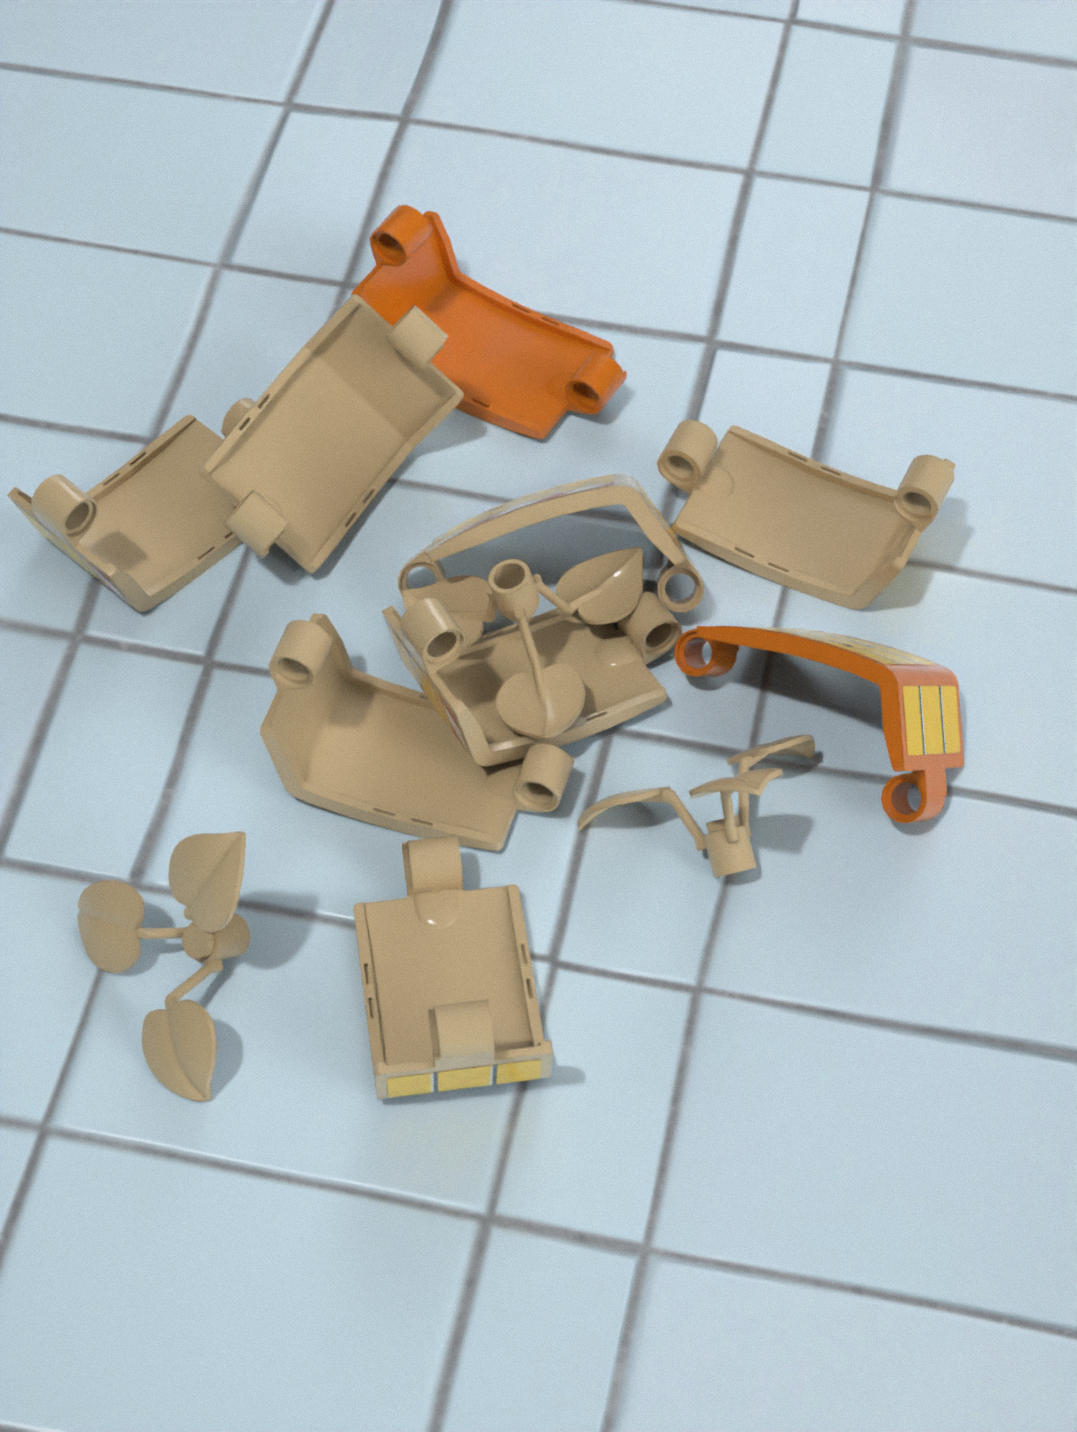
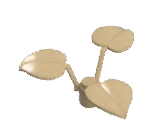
(599, 588)
(729, 837)
(207, 880)

